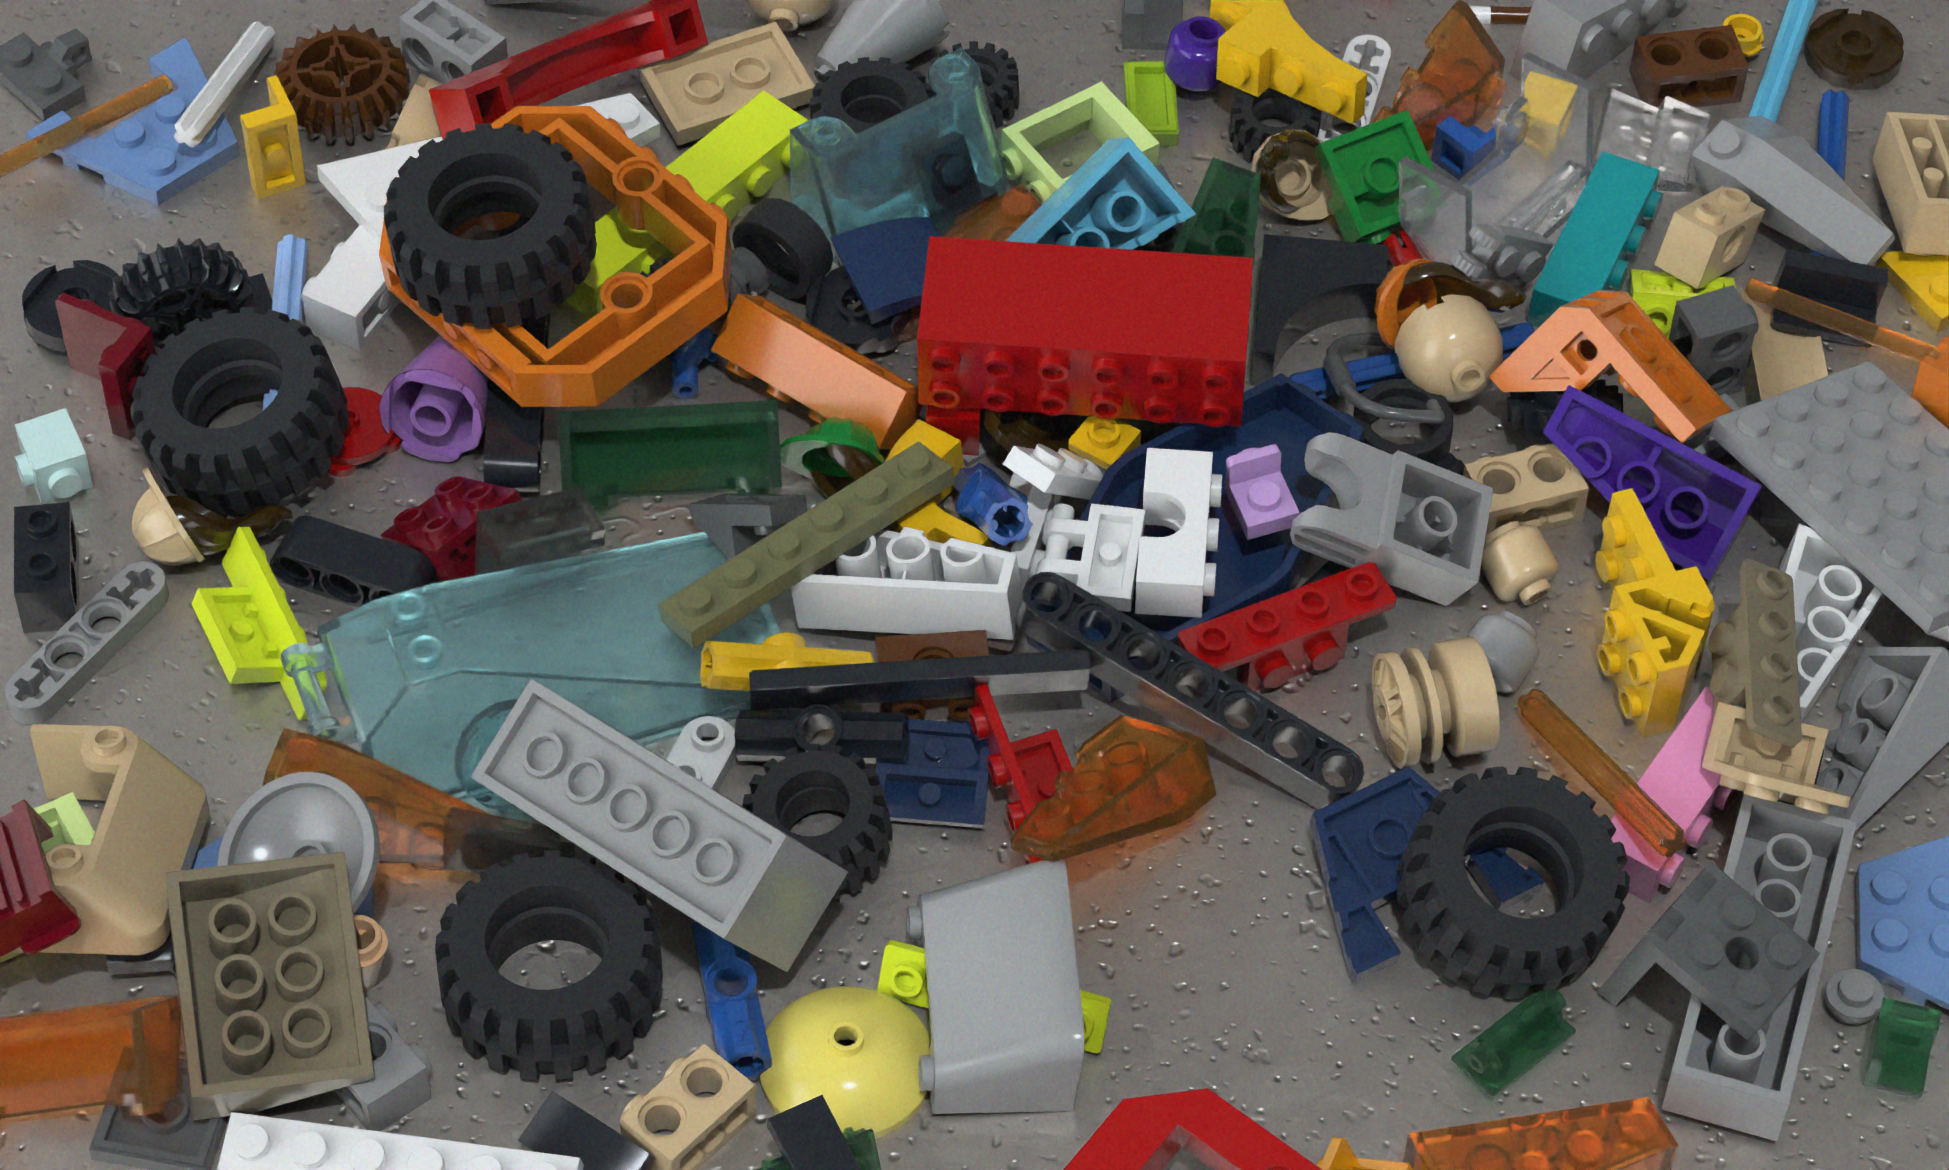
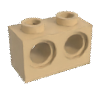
(1532, 488)
(698, 1123)

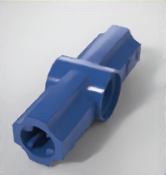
(992, 504)
(734, 1019)

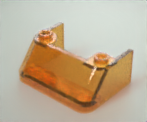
(91, 1057)

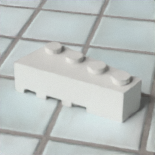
(913, 588)
(1830, 609)

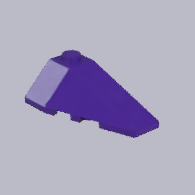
(1686, 496)

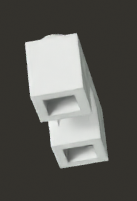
(1174, 567)

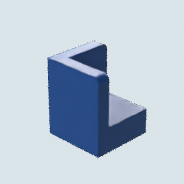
(1460, 148)

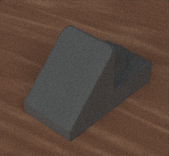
(744, 519)

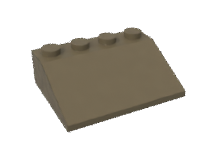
(267, 982)

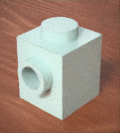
(52, 457)

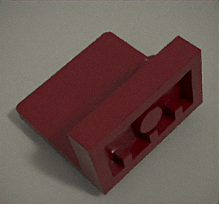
(107, 350)
(447, 524)

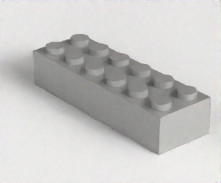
(1796, 870)

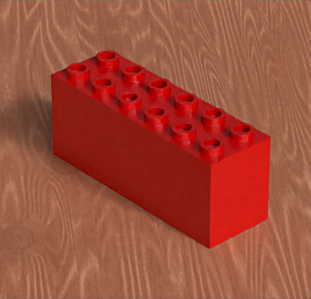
(1084, 331)

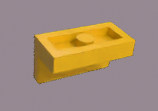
(273, 144)

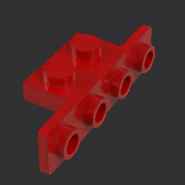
(1291, 630)
(1021, 766)

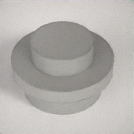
(1853, 996)

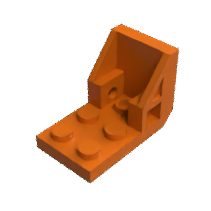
(1613, 336)

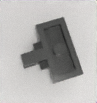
(45, 73)

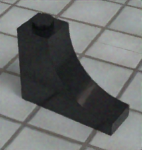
(1310, 286)

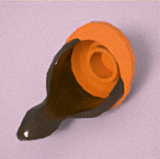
(1425, 283)

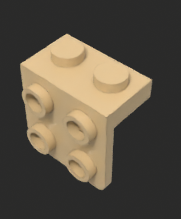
(1766, 766)

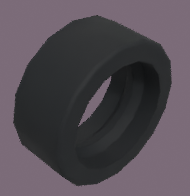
(796, 231)
(1406, 395)

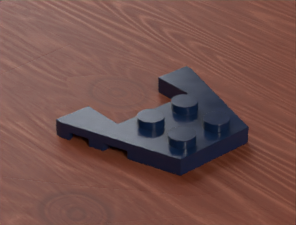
(1360, 858)

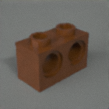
(1689, 66)

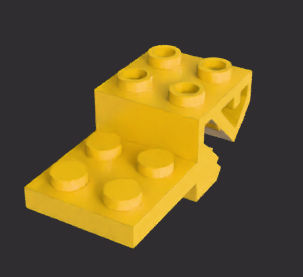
(1653, 620)

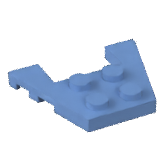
(142, 150)

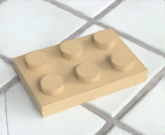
(719, 78)

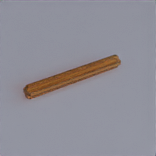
(1602, 773)

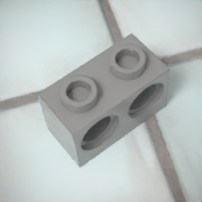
(448, 41)

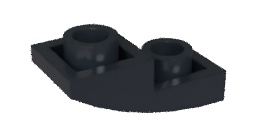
(570, 1131)

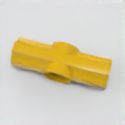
(729, 663)

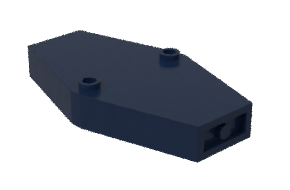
(1245, 569)

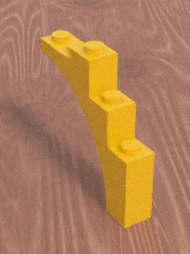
(1272, 51)

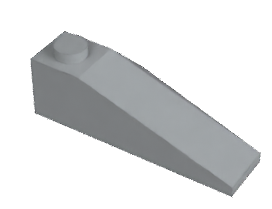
(1793, 185)
(1889, 725)

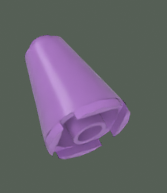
(437, 404)

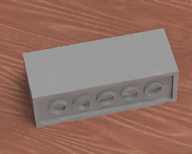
(659, 826)

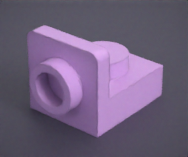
(1259, 491)

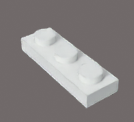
(1056, 471)

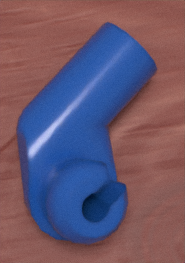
(686, 362)

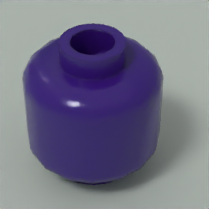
(1193, 54)

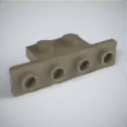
(1758, 655)

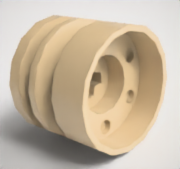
(1435, 702)

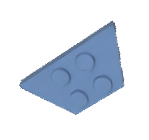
(1906, 921)

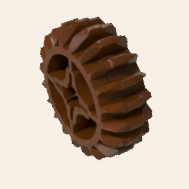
(372, 76)

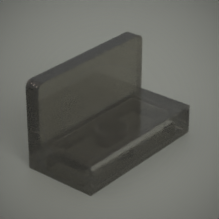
(481, 839)

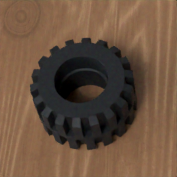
(868, 92)
(828, 782)

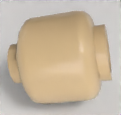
(1519, 563)

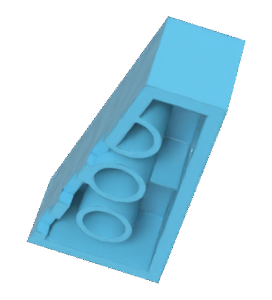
(1108, 203)

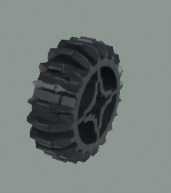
(180, 286)

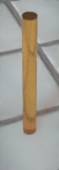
(84, 124)
(1840, 321)

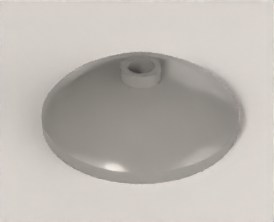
(305, 818)

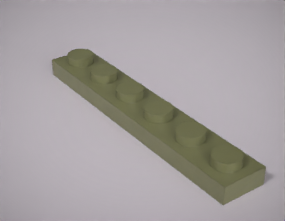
(805, 544)

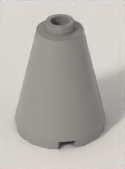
(883, 30)

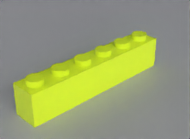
(724, 168)

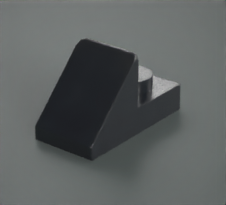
(950, 181)

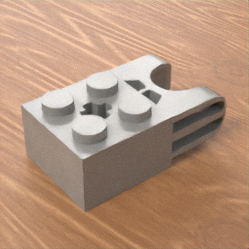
(1398, 512)

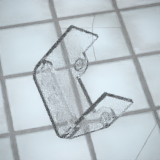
(1522, 183)

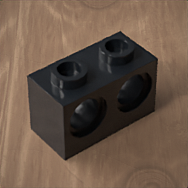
(45, 566)

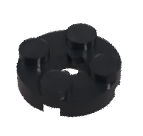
(84, 281)
(828, 312)

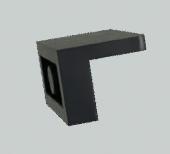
(1832, 282)

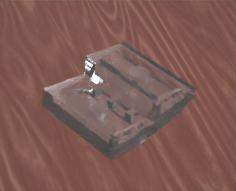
(1653, 137)

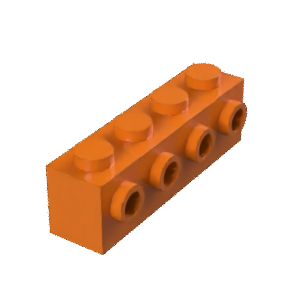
(815, 369)

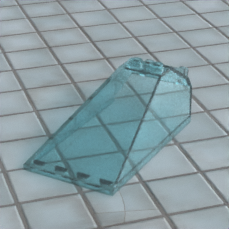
(580, 625)

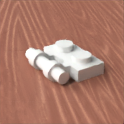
(1108, 552)

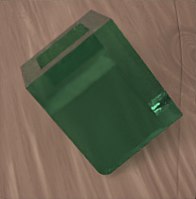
(1901, 1048)

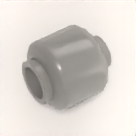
(1508, 648)

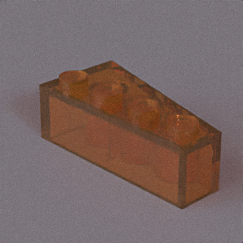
(1580, 1138)

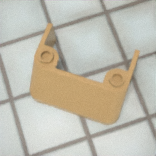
(145, 829)

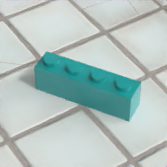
(1598, 235)

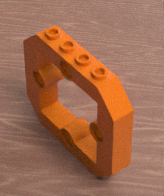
(639, 314)

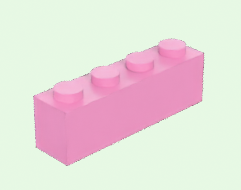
(1684, 793)

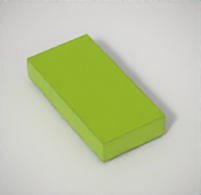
(1152, 99)

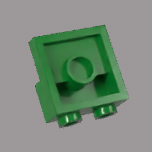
(1365, 175)

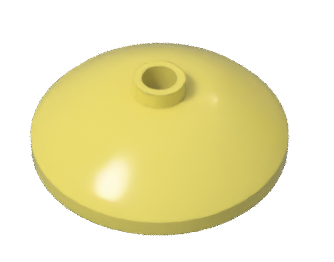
(862, 1083)

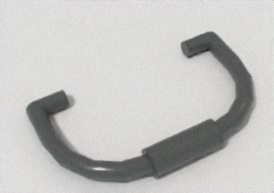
(1346, 387)

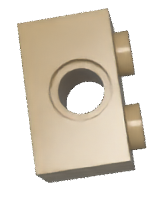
(1710, 236)

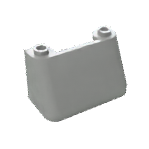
(1001, 993)

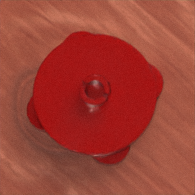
(365, 434)

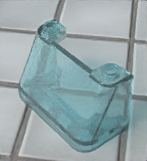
(872, 175)

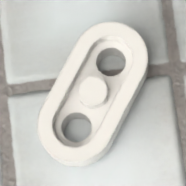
(705, 759)

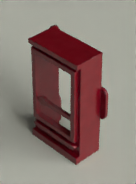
(30, 906)

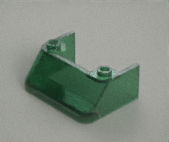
(671, 449)

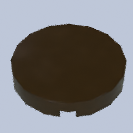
(1854, 49)
(1028, 429)

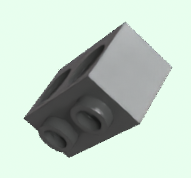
(1716, 336)

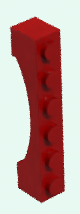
(584, 56)

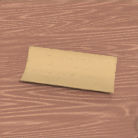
(1784, 358)

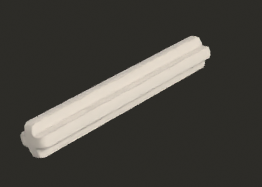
(224, 84)

